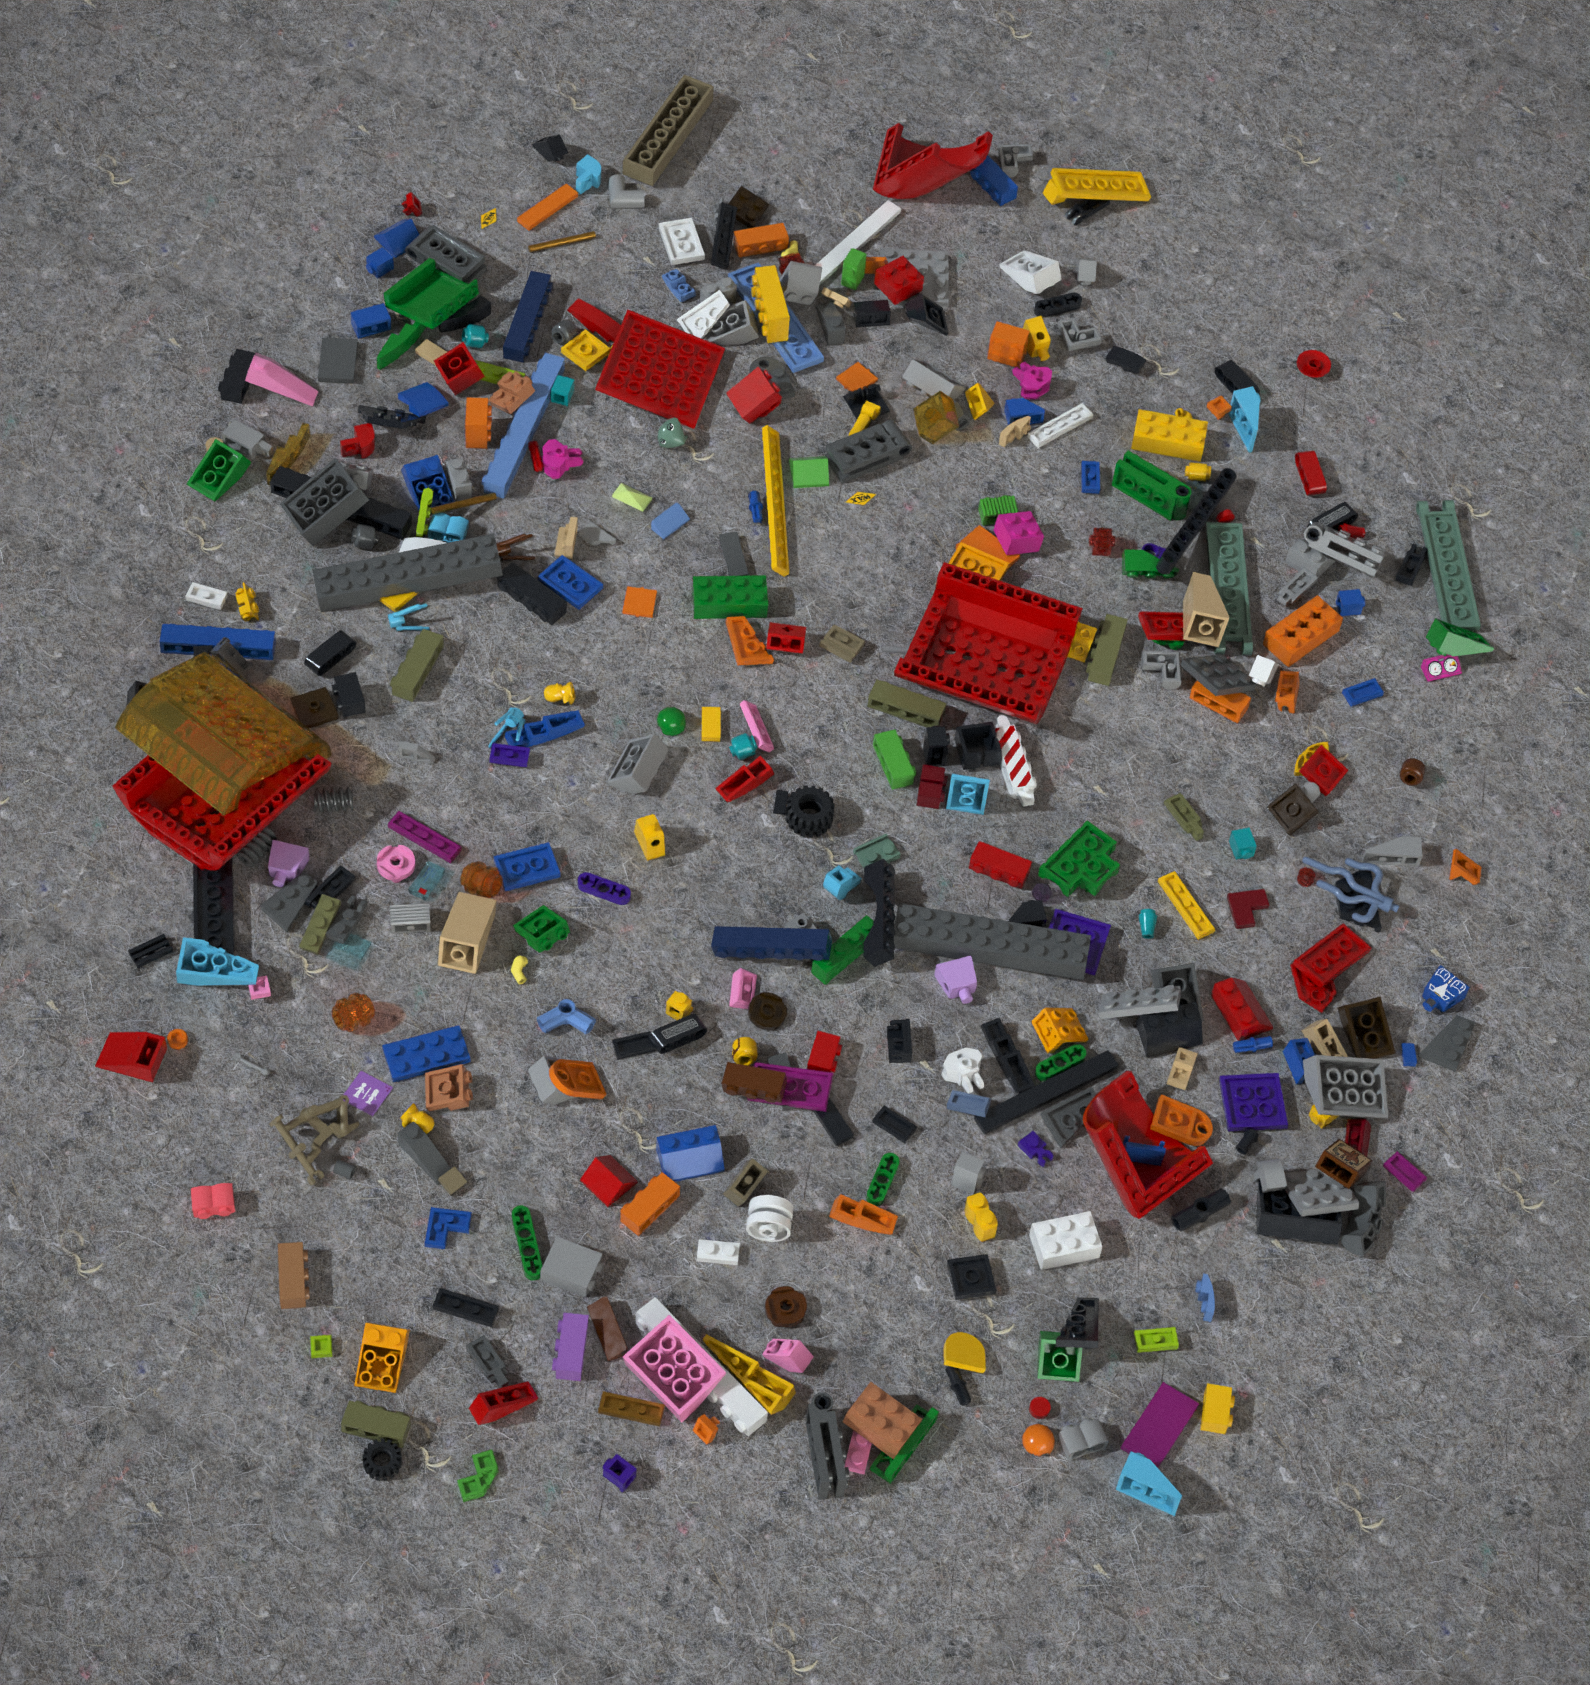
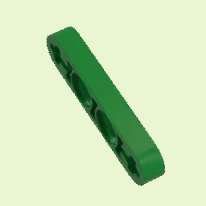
(529, 1242)

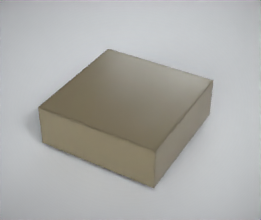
(452, 1180)

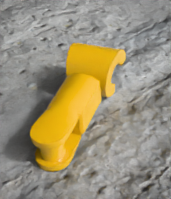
(868, 412)

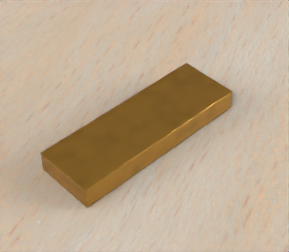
(631, 1408)

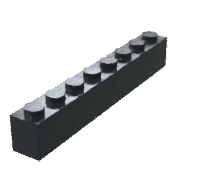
(373, 513)

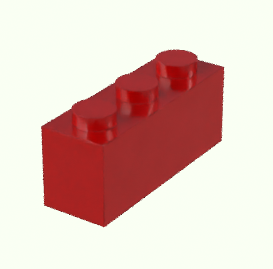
(1000, 865)

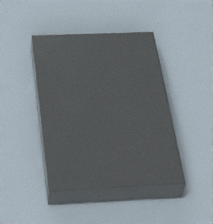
(338, 360)

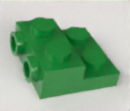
(542, 928)

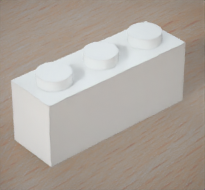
(1263, 671)

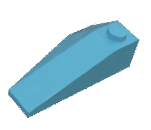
(207, 965)

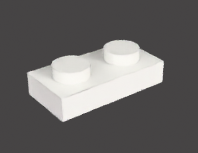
(206, 596)
(718, 1252)

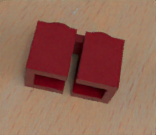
(930, 787)

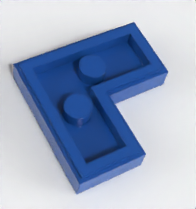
(443, 1221)

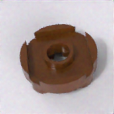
(781, 1317)

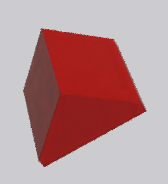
(607, 1179)

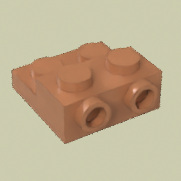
(512, 393)
(448, 1088)

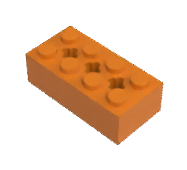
(1302, 631)

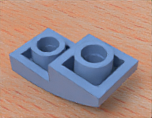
(677, 284)
(1206, 1295)

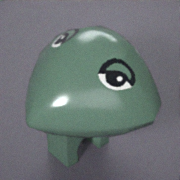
(671, 434)

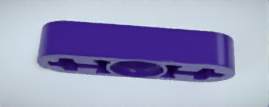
(619, 888)

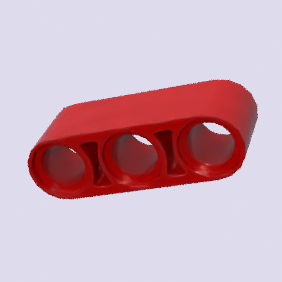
(1310, 473)

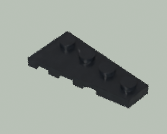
(1081, 1325)

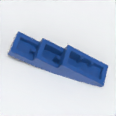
(546, 730)

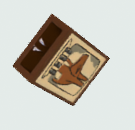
(1343, 1163)

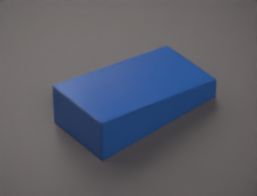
(1409, 1054)

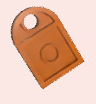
(577, 1079)
(1181, 1121)

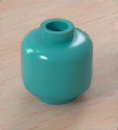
(475, 336)
(743, 746)

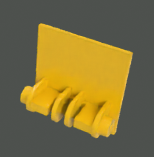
(1082, 642)

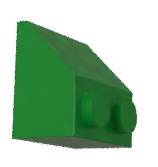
(1057, 1362)

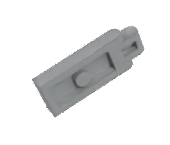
(1296, 587)

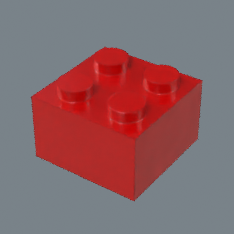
(899, 280)
(459, 368)

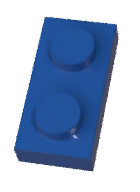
(1090, 477)

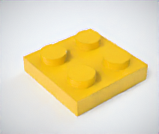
(585, 350)

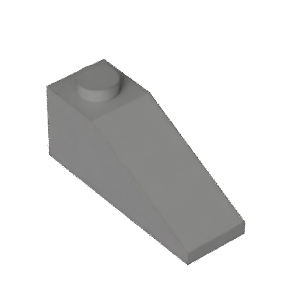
(1399, 851)

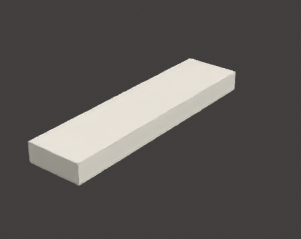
(1060, 425)

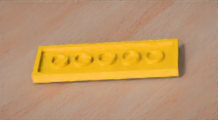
(1100, 184)

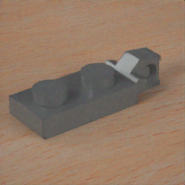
(488, 1361)

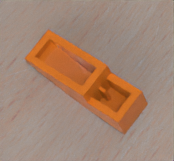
(863, 1215)

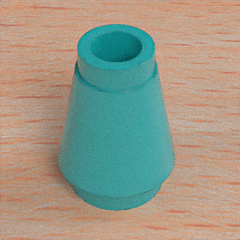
(1147, 922)

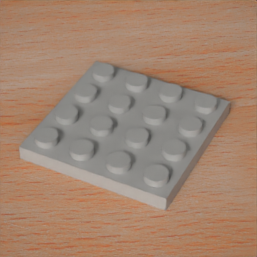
(931, 265)

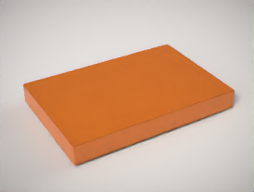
(988, 543)

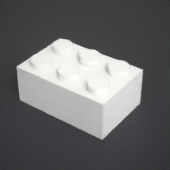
(1065, 1240)

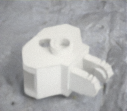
(963, 1069)

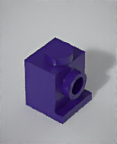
(620, 1465)

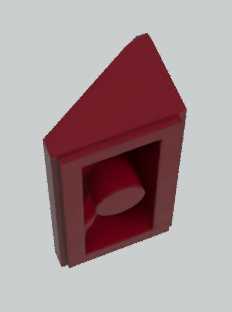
(1358, 1134)

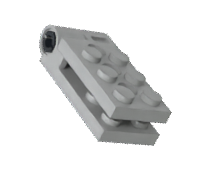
(1358, 547)

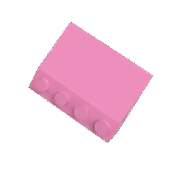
(674, 1368)

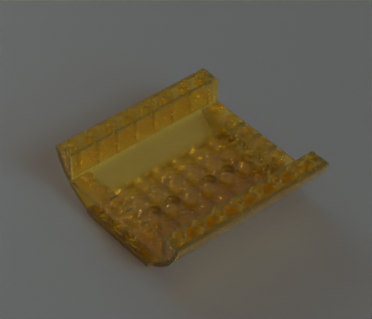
(198, 731)

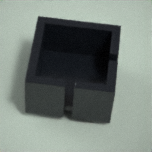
(977, 745)

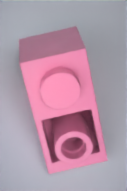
(788, 1354)

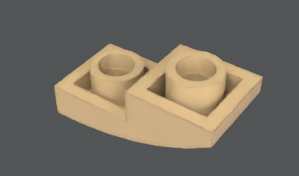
(1015, 430)

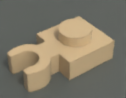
(840, 300)

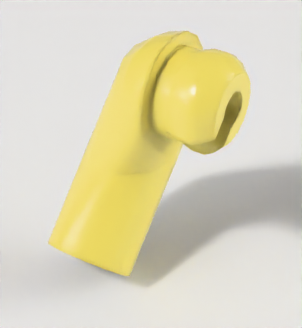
(793, 248)
(516, 969)

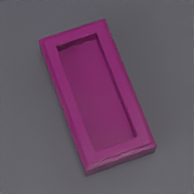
(1405, 1171)

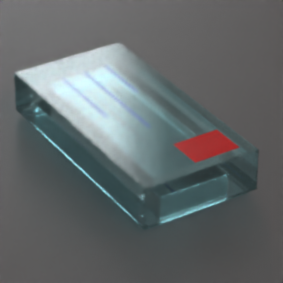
(426, 880)

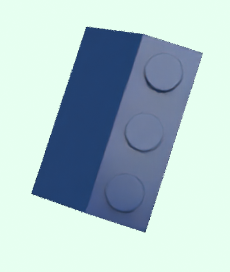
(690, 1153)

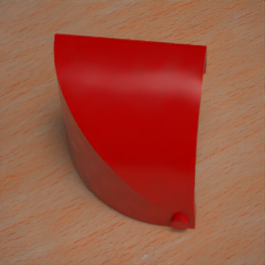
(915, 170)
(1121, 1112)

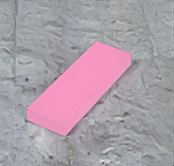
(757, 726)

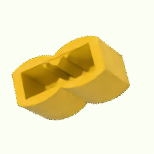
(980, 1216)

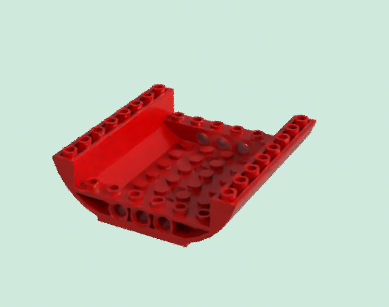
(998, 629)
(173, 810)

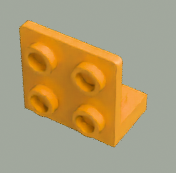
(1058, 1026)

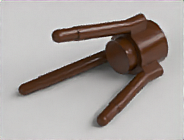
(504, 548)

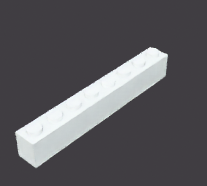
(728, 1393)

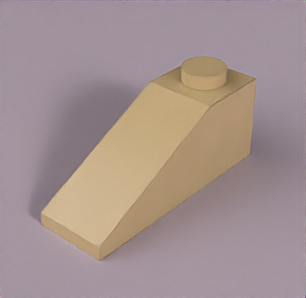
(1323, 1039)

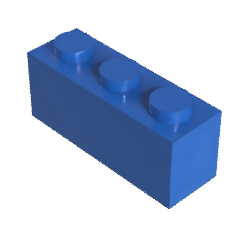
(995, 181)

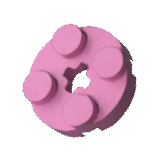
(395, 872)

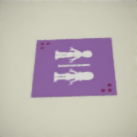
(367, 1093)

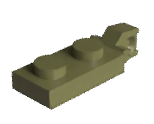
(1185, 815)

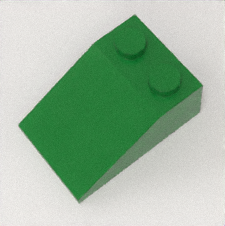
(218, 470)
(1456, 640)

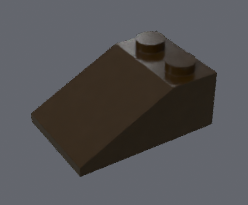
(1367, 1028)

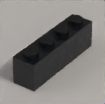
(532, 594)

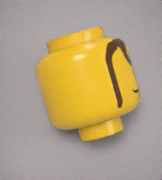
(744, 1051)

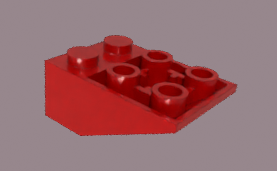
(133, 1054)

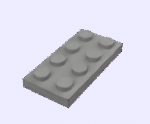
(1140, 1002)

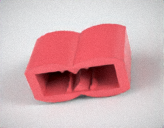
(213, 1200)

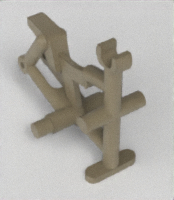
(309, 1115)

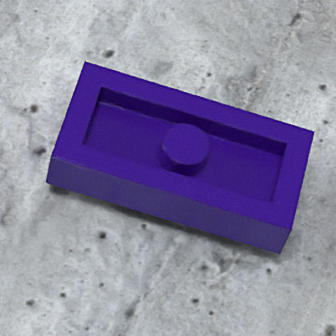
(509, 755)

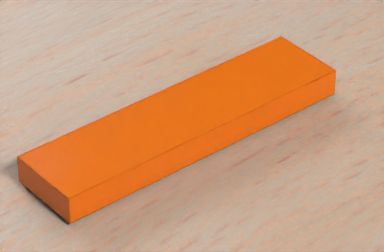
(547, 207)

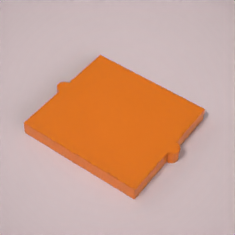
(856, 377)
(639, 602)

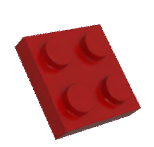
(1323, 770)

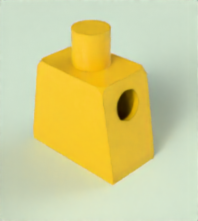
(1038, 338)
(646, 831)

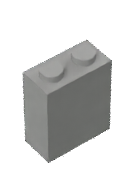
(572, 1267)

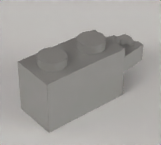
(246, 440)

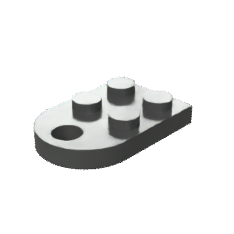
(778, 374)

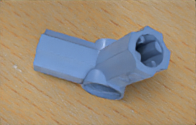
(557, 1017)

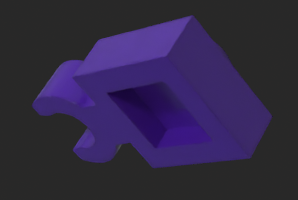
(1034, 1146)

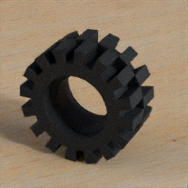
(382, 1471)

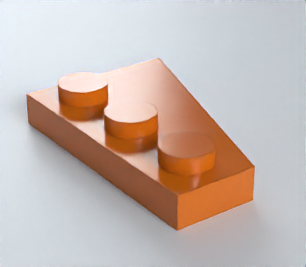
(745, 644)

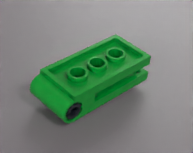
(1151, 486)

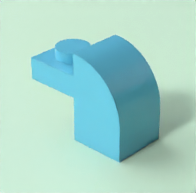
(588, 174)
(841, 881)

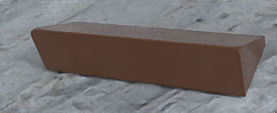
(607, 1329)

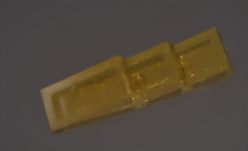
(287, 456)

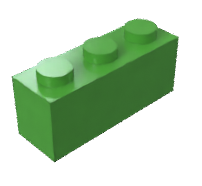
(894, 759)

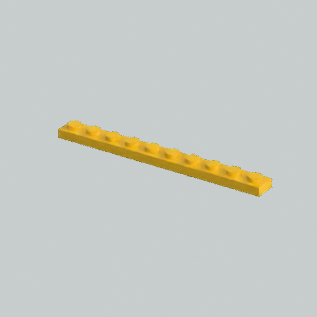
(775, 501)

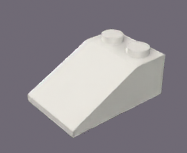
(1032, 271)

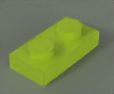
(1156, 1339)

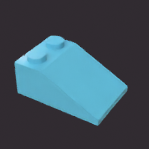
(1245, 414)
(967, 794)
(1148, 1484)

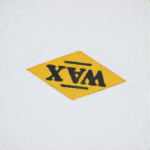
(488, 218)
(860, 498)

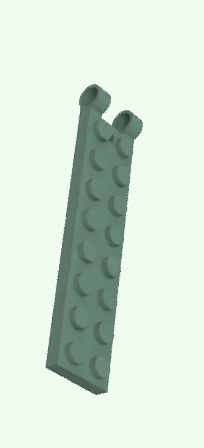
(1448, 565)
(1229, 575)

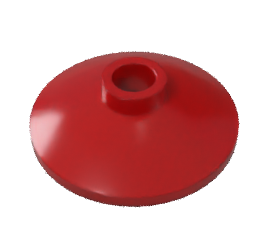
(1313, 363)

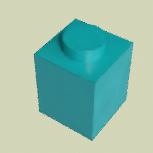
(562, 390)
(1242, 843)

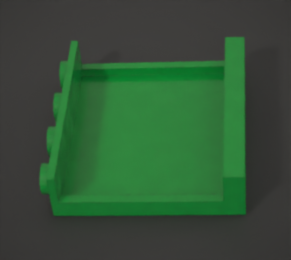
(429, 295)

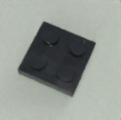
(971, 1276)

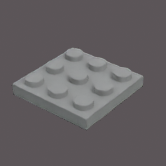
(1318, 1193)

